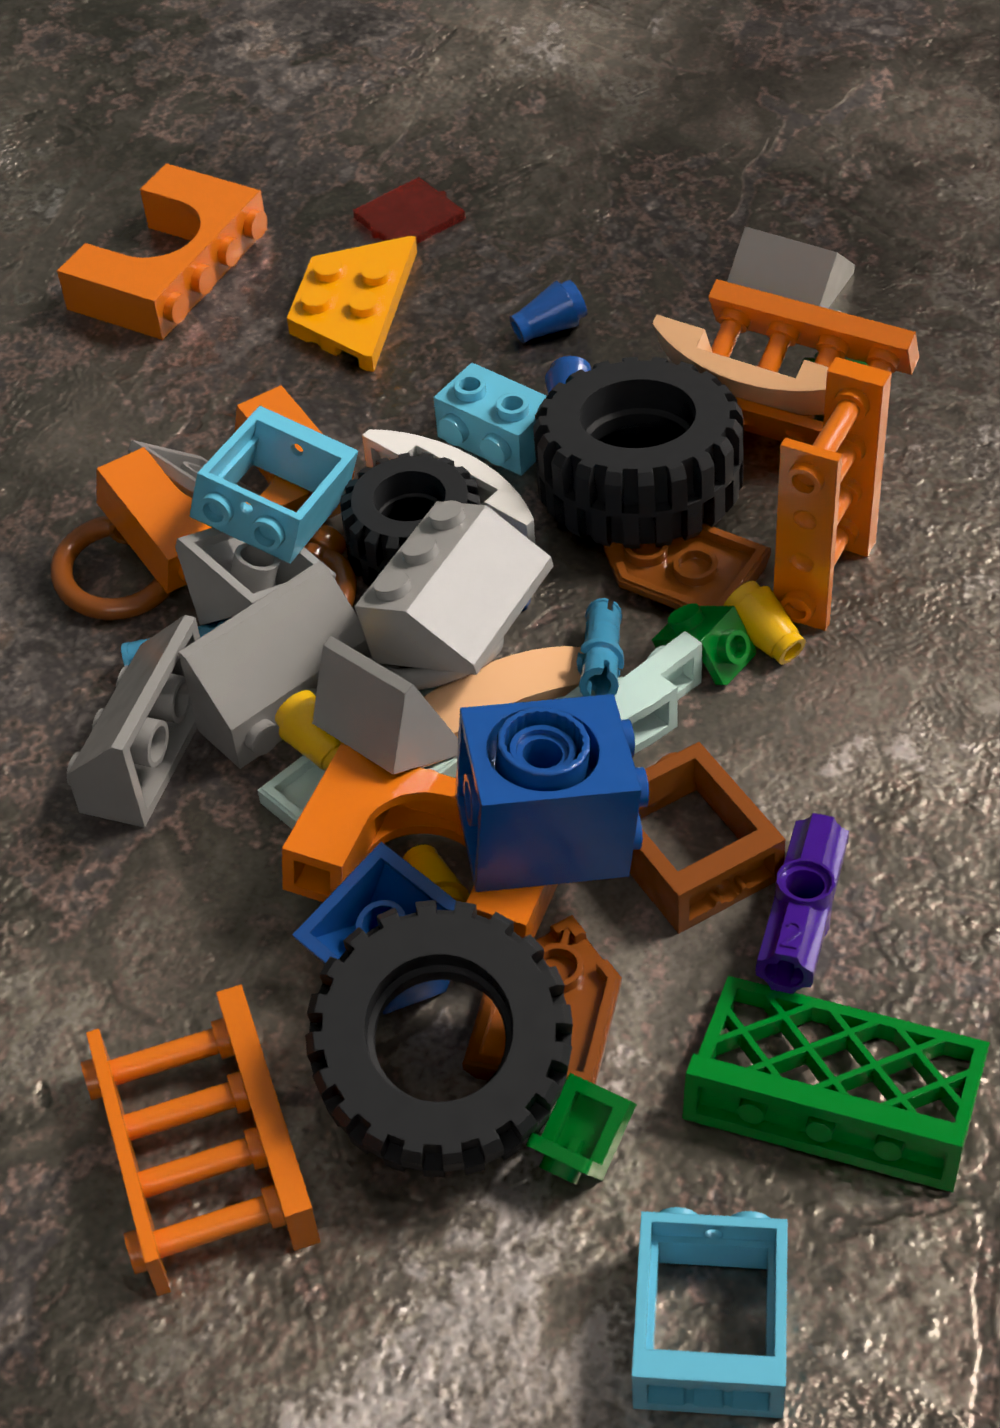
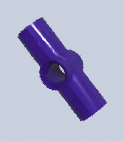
(802, 904)

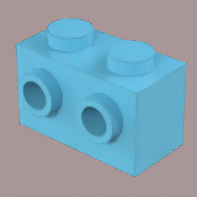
(489, 417)

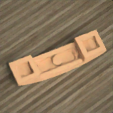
(796, 395)
(512, 679)

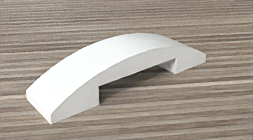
(492, 487)

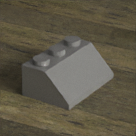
(451, 590)
(262, 658)
(138, 733)

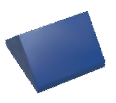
(373, 888)

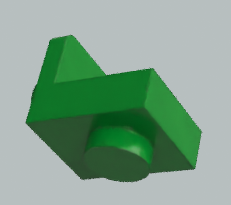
(722, 635)
(582, 1130)

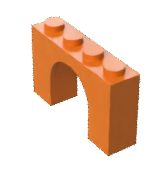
(160, 291)
(155, 512)
(367, 805)

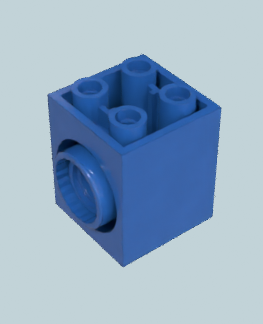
(548, 792)

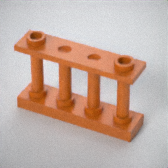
(801, 323)
(830, 491)
(263, 1146)

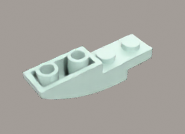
(653, 688)

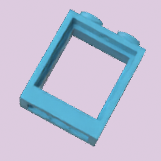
(268, 443)
(704, 1379)

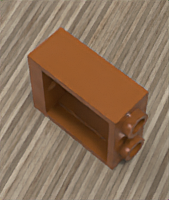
(723, 876)

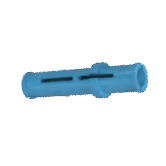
(601, 649)

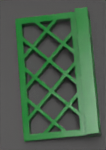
(823, 1116)

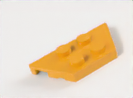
(352, 298)

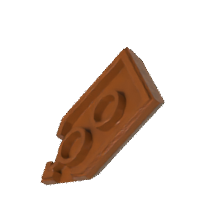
(689, 571)
(589, 988)

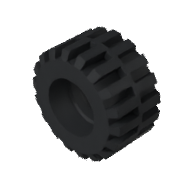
(392, 501)

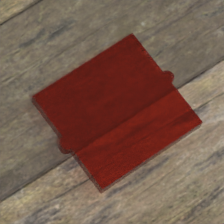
(409, 211)

